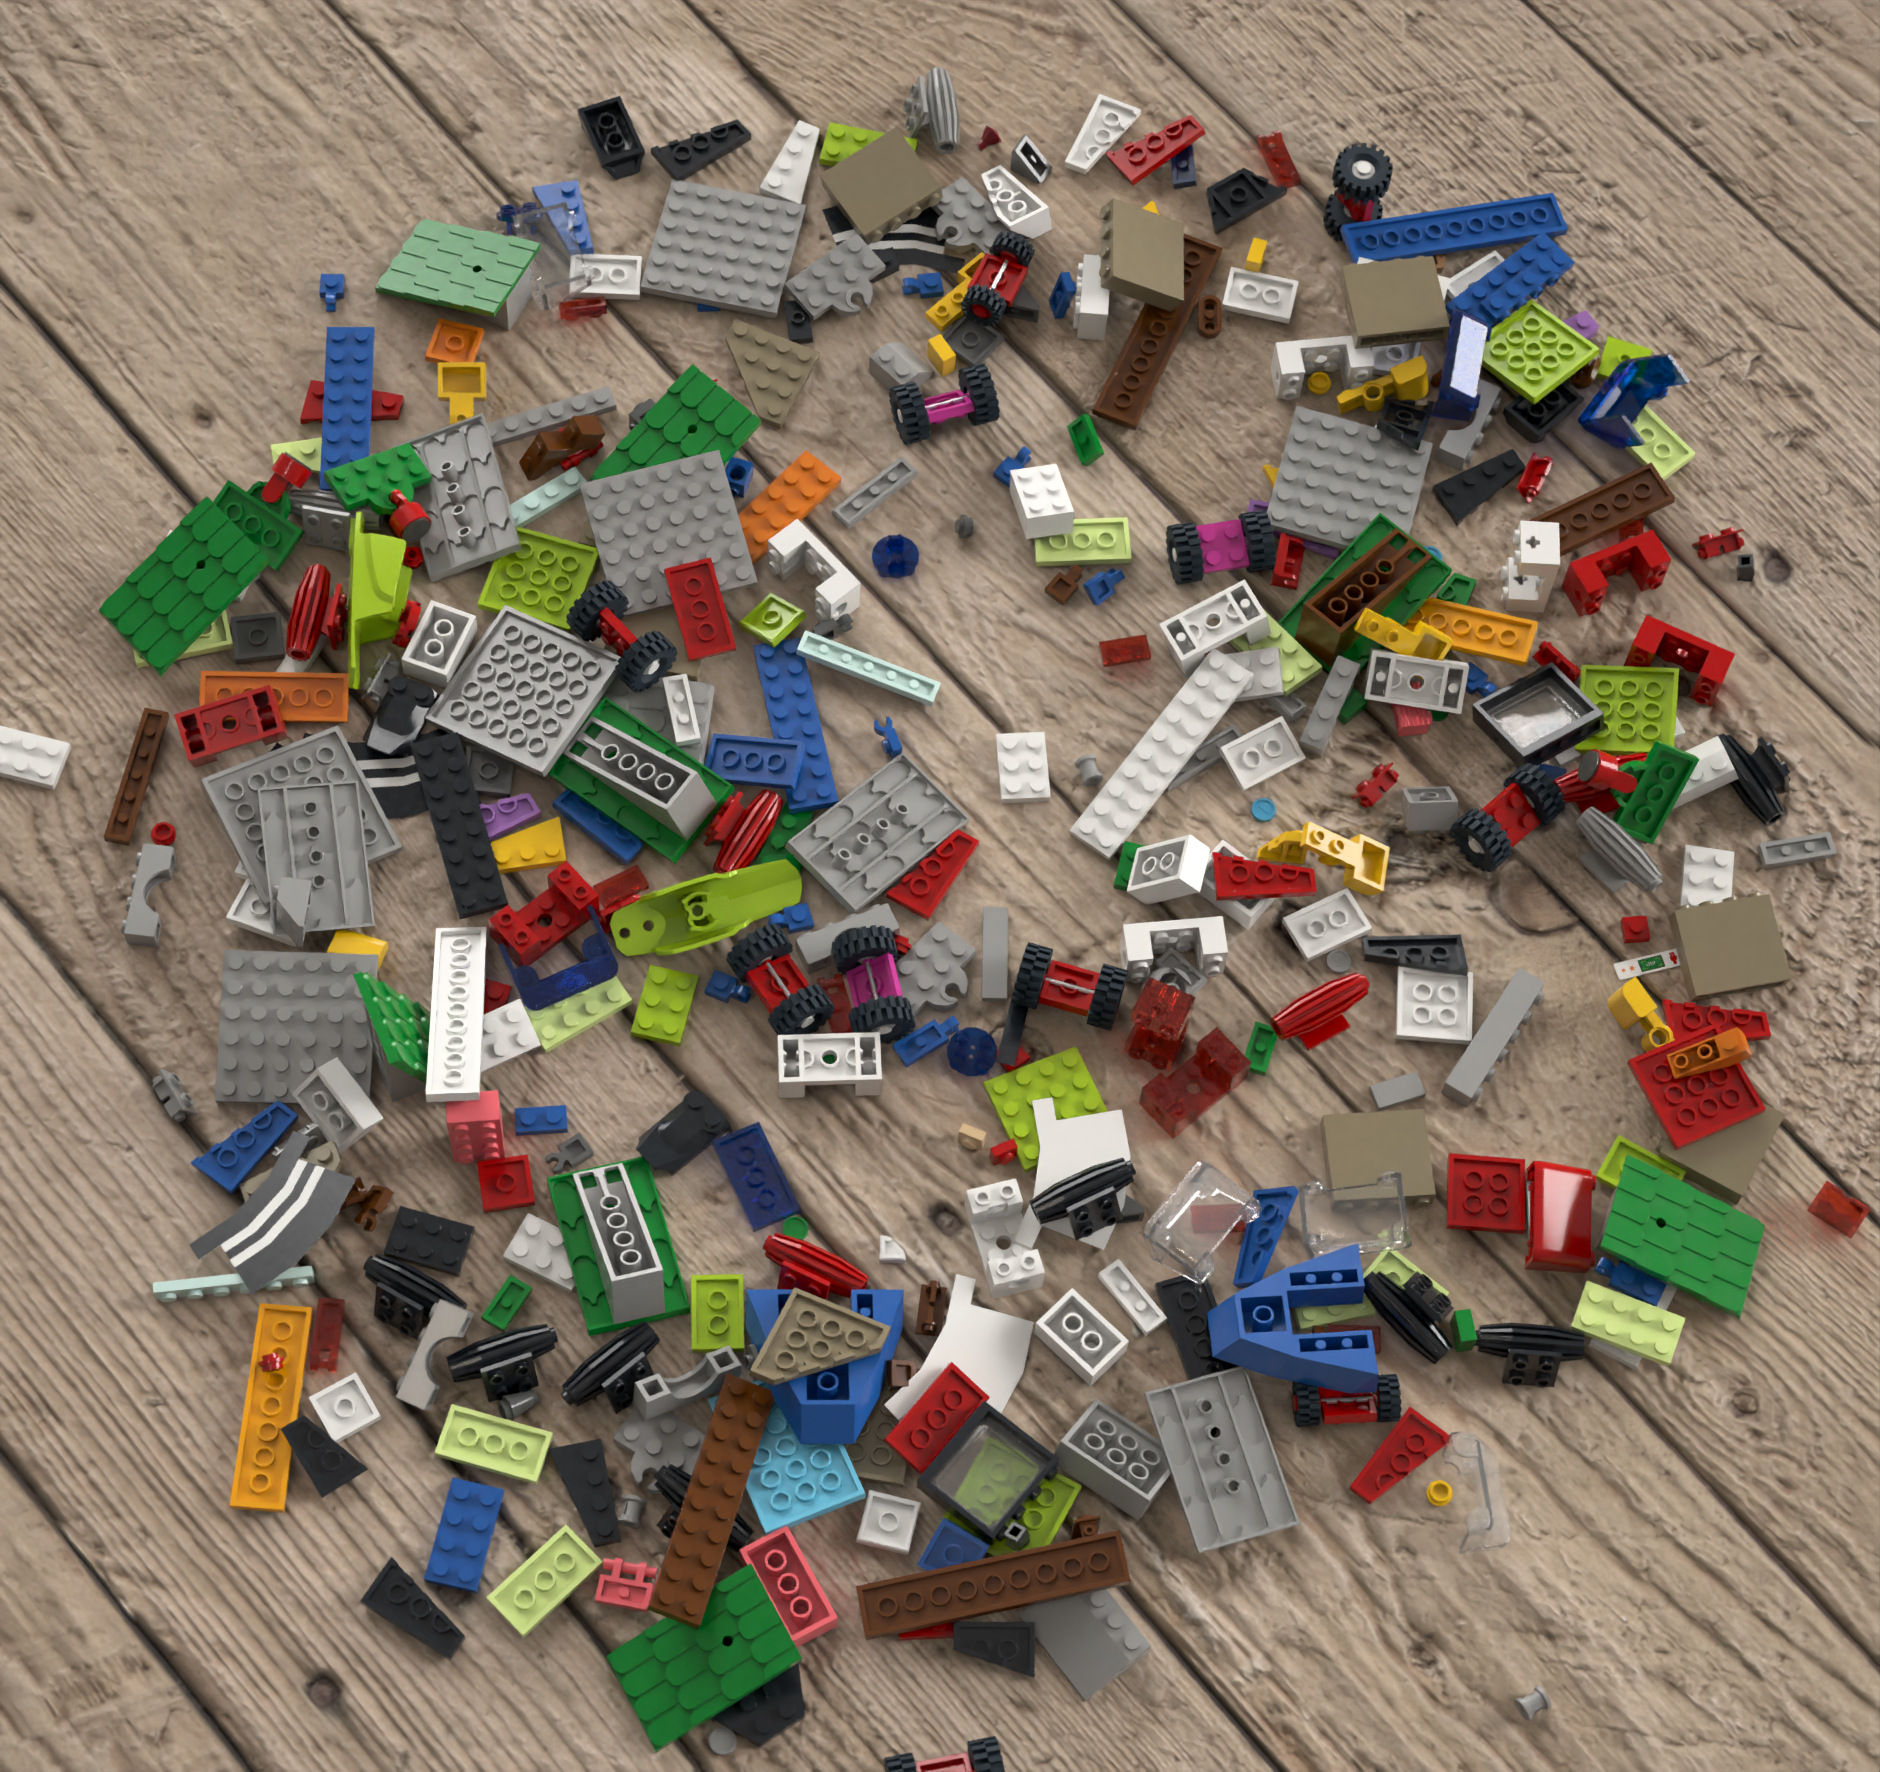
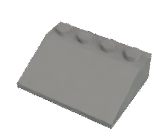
(1114, 1459)
(1087, 1639)

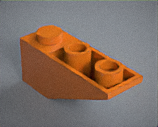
(1710, 1054)

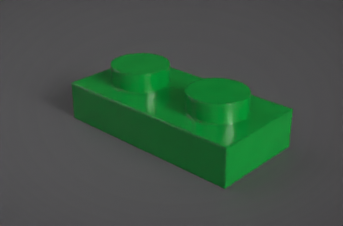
(1085, 440)
(1125, 865)
(1260, 1048)
(506, 1303)

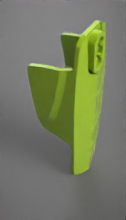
(376, 590)
(705, 908)

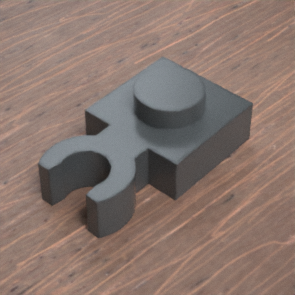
(831, 628)
(572, 1152)

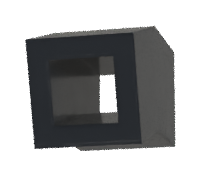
(1745, 567)
(1017, 1543)

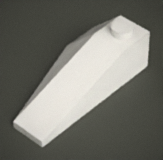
(1016, 204)

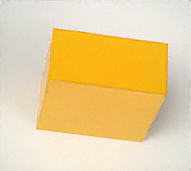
(1256, 255)
(941, 355)

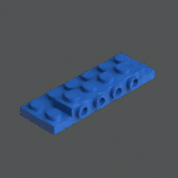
(1514, 281)

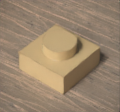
(971, 1137)

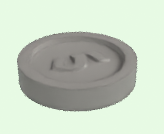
(1338, 961)
(722, 1741)

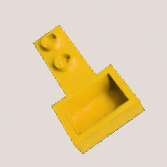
(949, 307)
(1405, 381)
(461, 385)
(1422, 642)
(1361, 856)
(356, 943)
(1634, 1005)

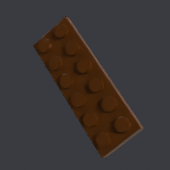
(1609, 507)

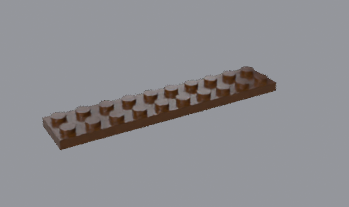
(1154, 341)
(711, 1502)
(993, 1585)

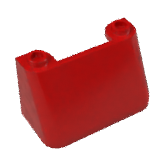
(1560, 1218)

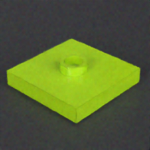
(1617, 352)
(772, 620)

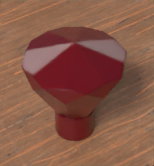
(989, 138)

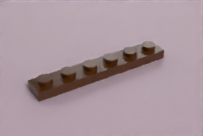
(136, 776)

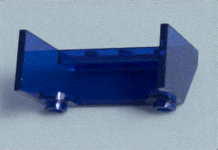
(1461, 366)
(1625, 395)
(596, 969)

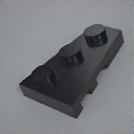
(998, 1643)

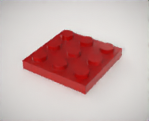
(1485, 1193)

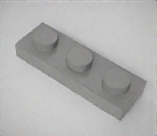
(1796, 850)

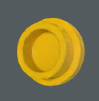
(1319, 383)
(1439, 1493)

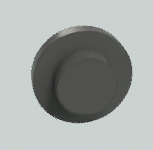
(964, 526)

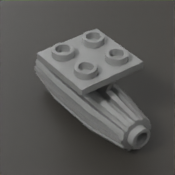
(935, 107)
(326, 519)
(1615, 854)

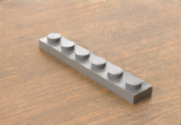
(550, 416)

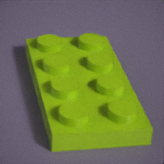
(846, 140)

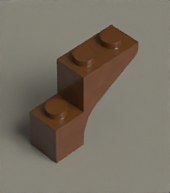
(553, 447)

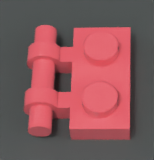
(625, 1592)

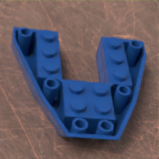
(1257, 1332)
(838, 1400)

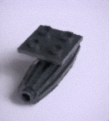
(1758, 777)
(1086, 1198)
(405, 1294)
(1412, 1311)
(1530, 1350)
(504, 1360)
(613, 1369)
(673, 1485)

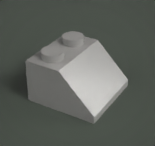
(897, 365)
(1429, 809)
(292, 905)

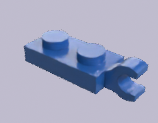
(925, 1040)
(1631, 1281)

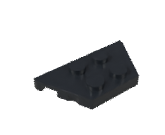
(1240, 197)
(1405, 420)
(767, 1709)

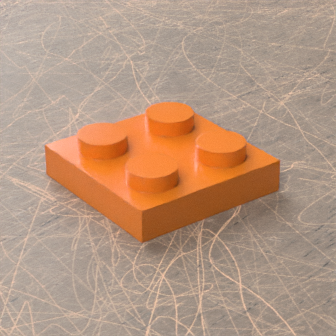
(454, 342)

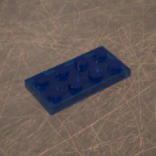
(756, 1177)

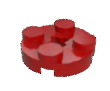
(408, 620)

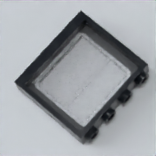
(1538, 716)
(988, 1473)

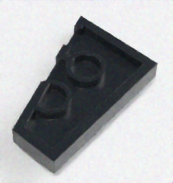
(321, 1456)

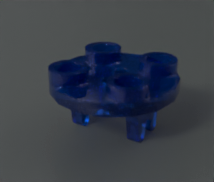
(507, 211)
(902, 559)
(983, 1054)

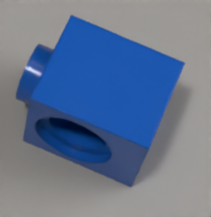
(739, 469)

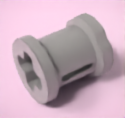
(1089, 770)
(632, 1511)
(1533, 1703)

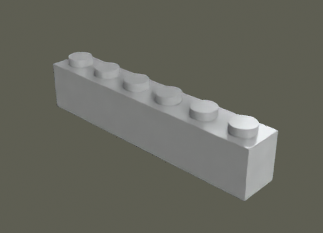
(1493, 1037)

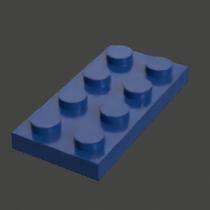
(756, 760)
(464, 1535)

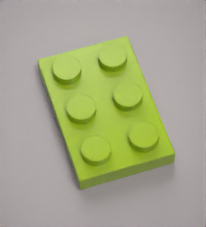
(664, 1005)
(1612, 1166)
(717, 1312)

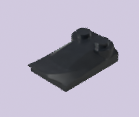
(613, 137)
(1538, 419)
(400, 716)
(682, 1133)

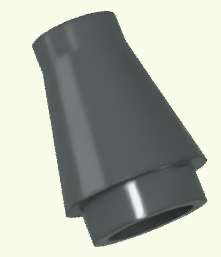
(515, 1404)

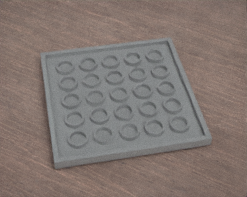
(723, 248)
(1342, 477)
(666, 520)
(524, 690)
(312, 760)
(287, 1019)

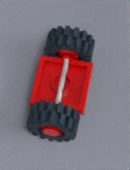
(998, 278)
(1347, 1407)

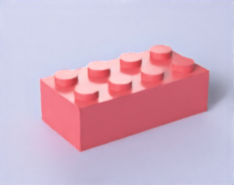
(476, 1128)
(790, 1585)

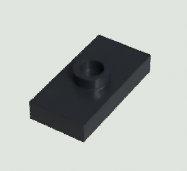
(797, 323)

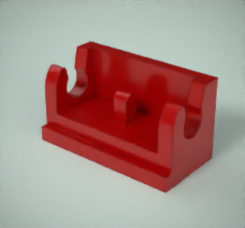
(1288, 562)

